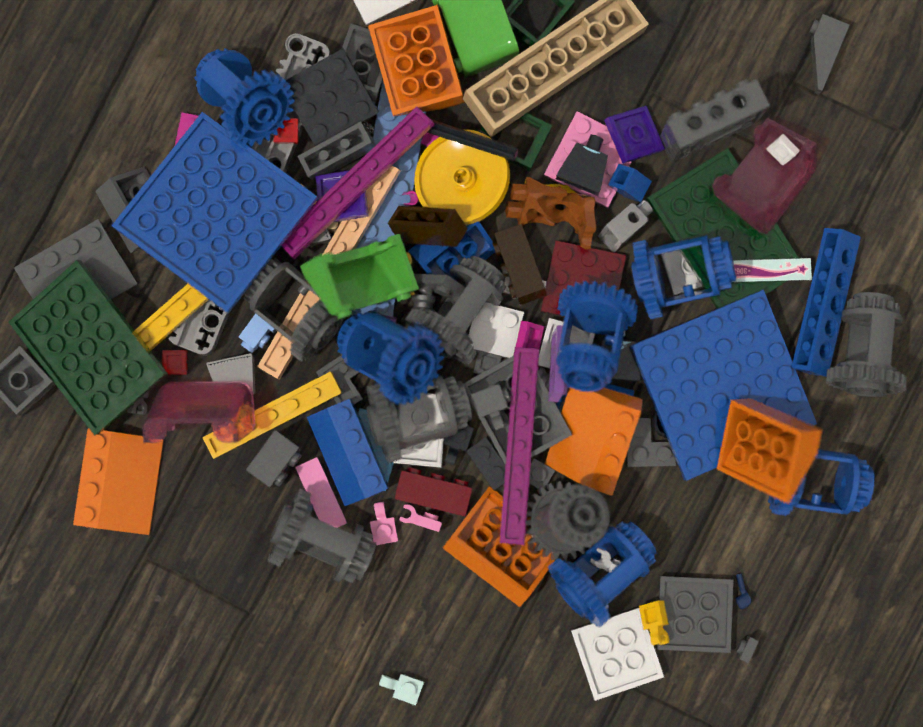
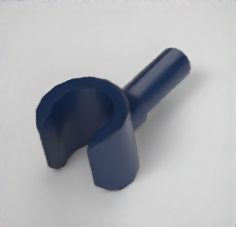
(743, 600)

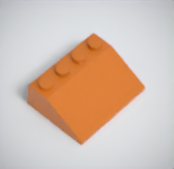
(416, 62)
(600, 437)
(767, 448)
(118, 482)
(507, 567)

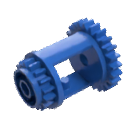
(251, 103)
(649, 278)
(596, 311)
(400, 367)
(851, 489)
(574, 578)

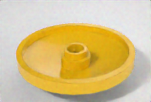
(461, 179)

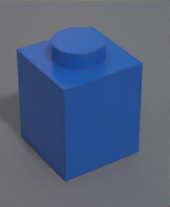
(629, 183)

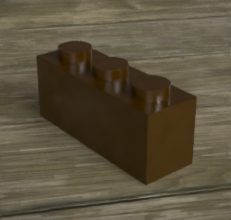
(428, 225)
(519, 265)

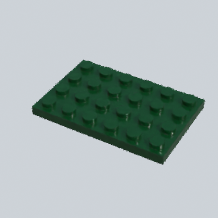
(692, 210)
(87, 347)

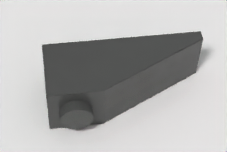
(825, 45)

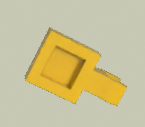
(653, 619)

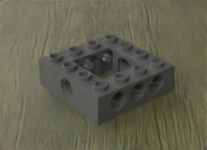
(713, 120)

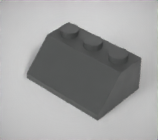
(118, 193)

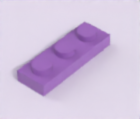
(556, 384)

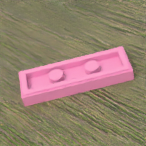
(322, 495)

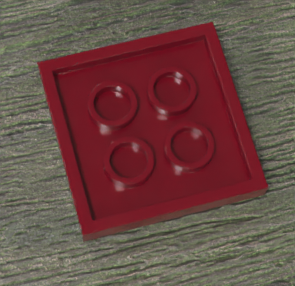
(575, 264)

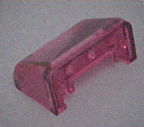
(762, 186)
(223, 404)

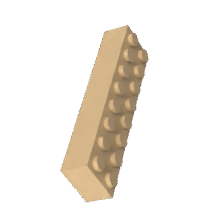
(553, 63)

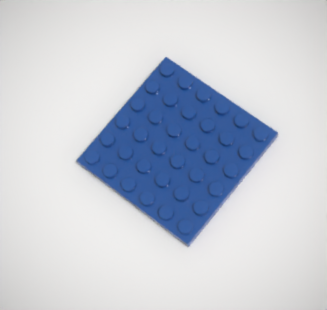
(214, 212)
(708, 363)

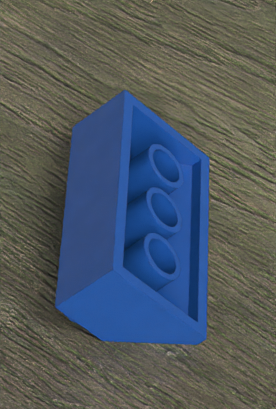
(348, 452)

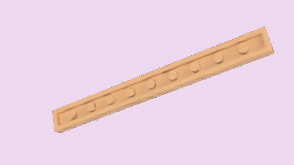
(345, 239)

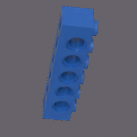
(826, 302)

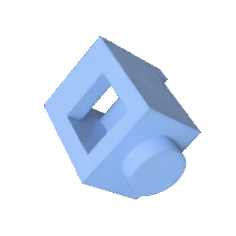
(256, 334)

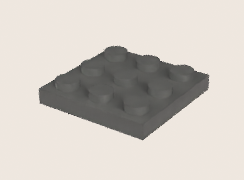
(697, 613)

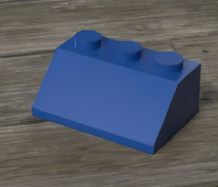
(440, 259)

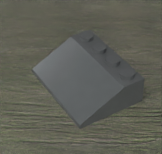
(95, 250)
(548, 422)

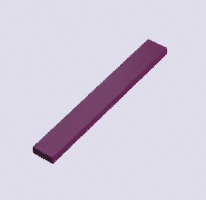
(357, 180)
(519, 446)

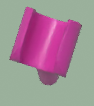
(414, 199)

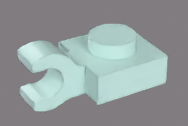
(405, 688)

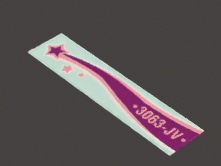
(773, 270)

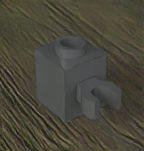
(491, 402)

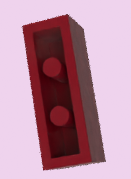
(433, 491)

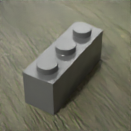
(337, 151)

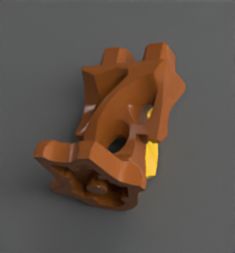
(542, 198)

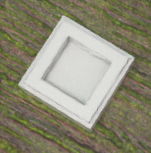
(782, 149)

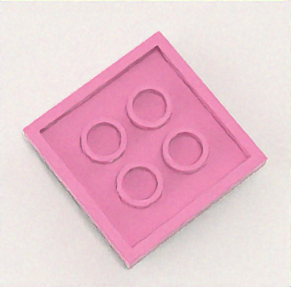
(579, 132)

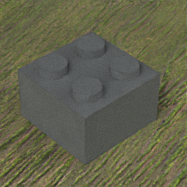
(23, 381)
(274, 460)

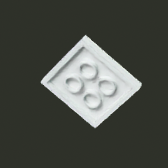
(617, 654)

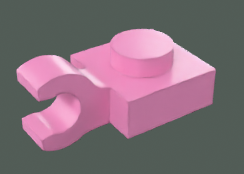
(428, 521)
(383, 528)

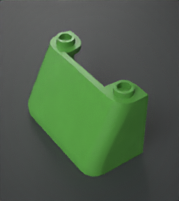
(479, 34)
(361, 276)

